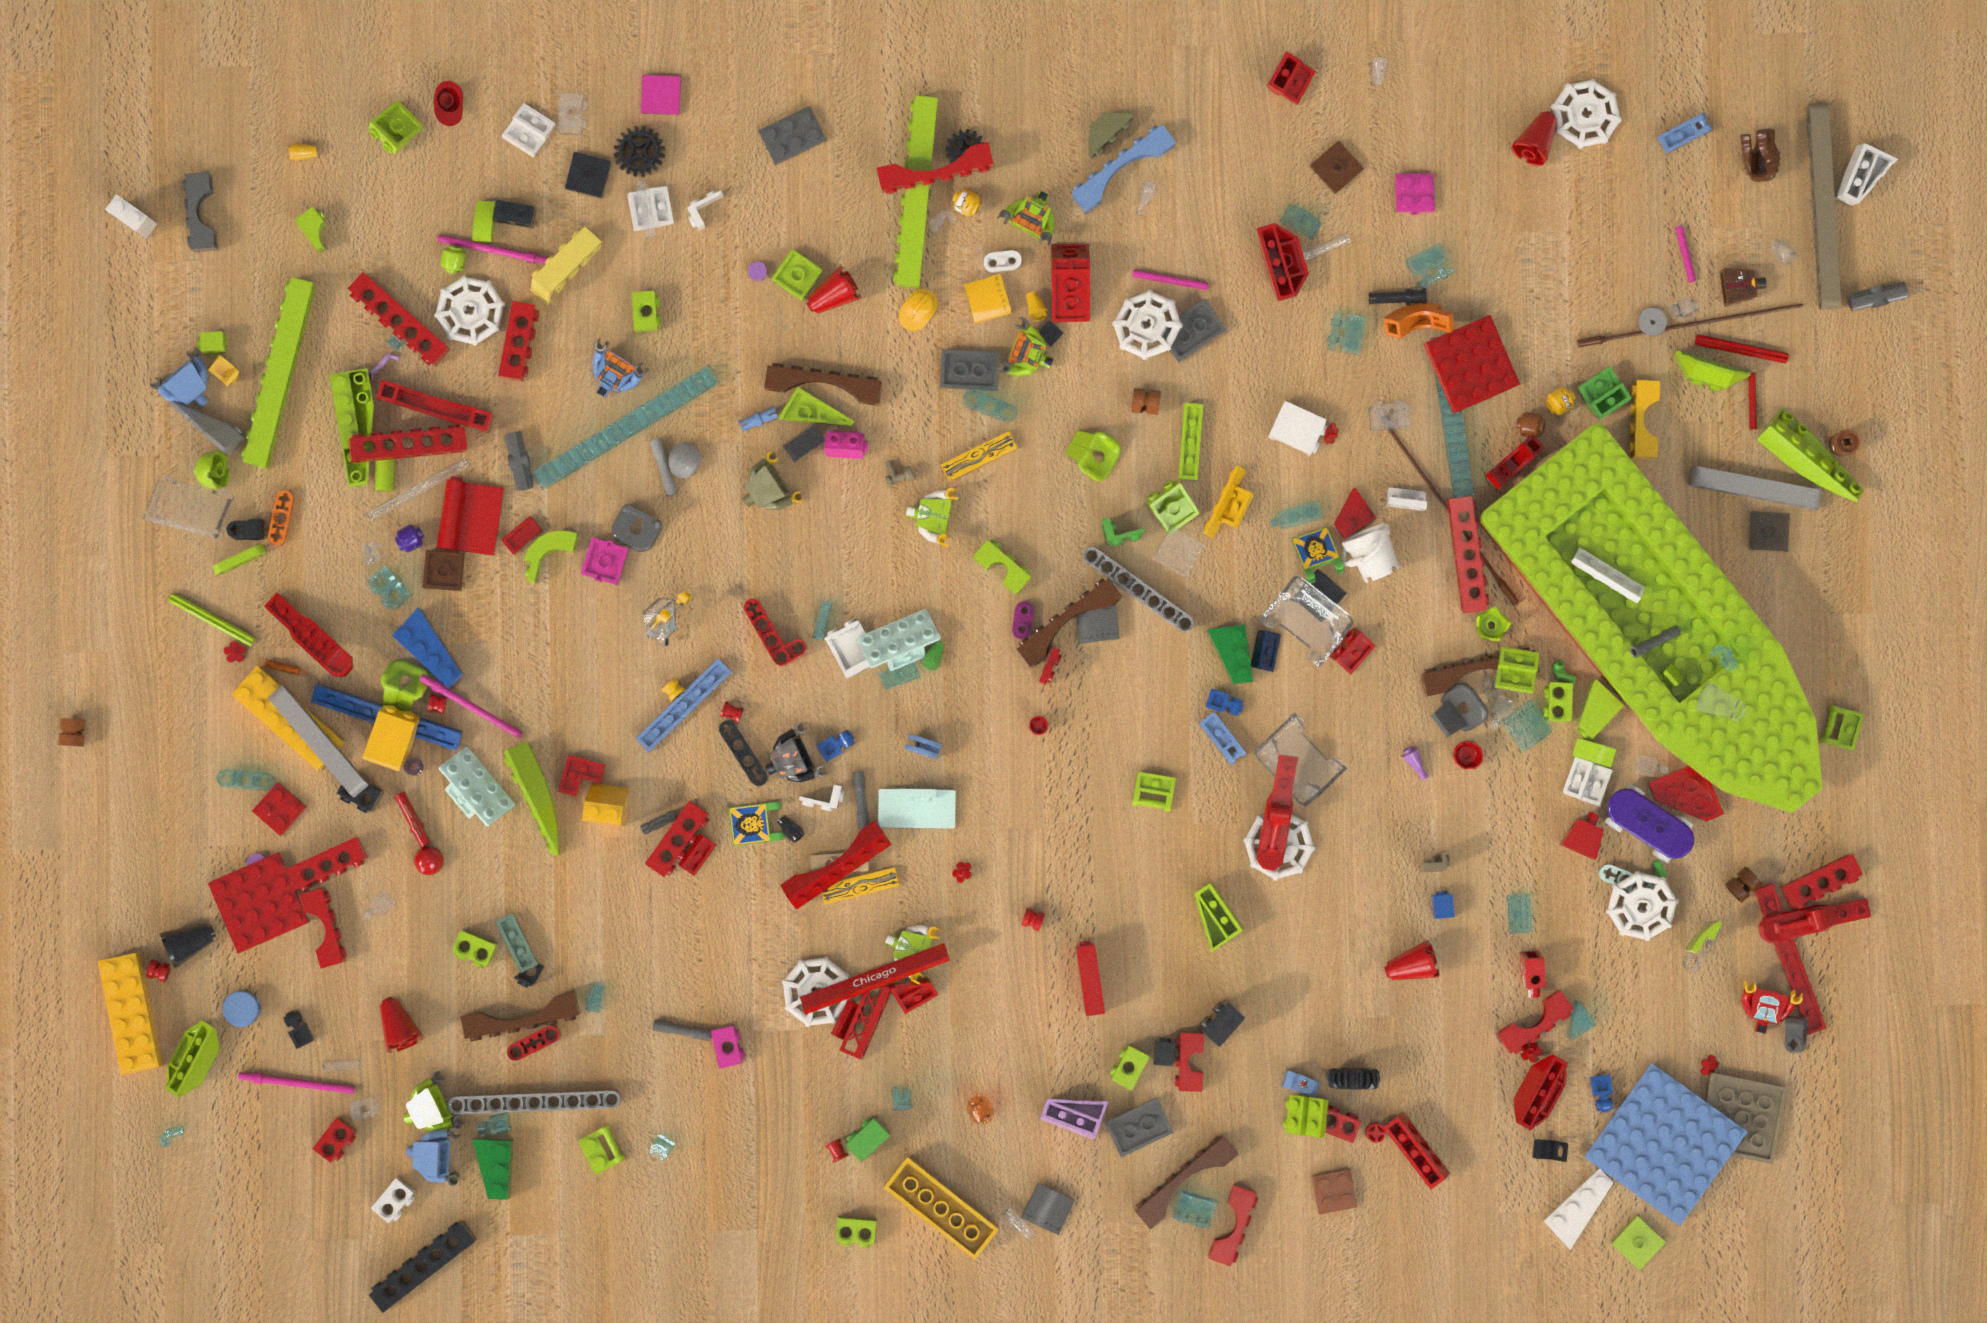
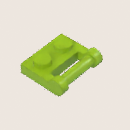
(1848, 728)
(1156, 785)
(596, 1152)

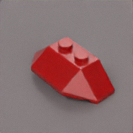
(1282, 260)
(1540, 1091)

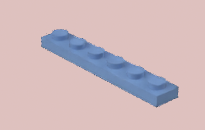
(683, 705)

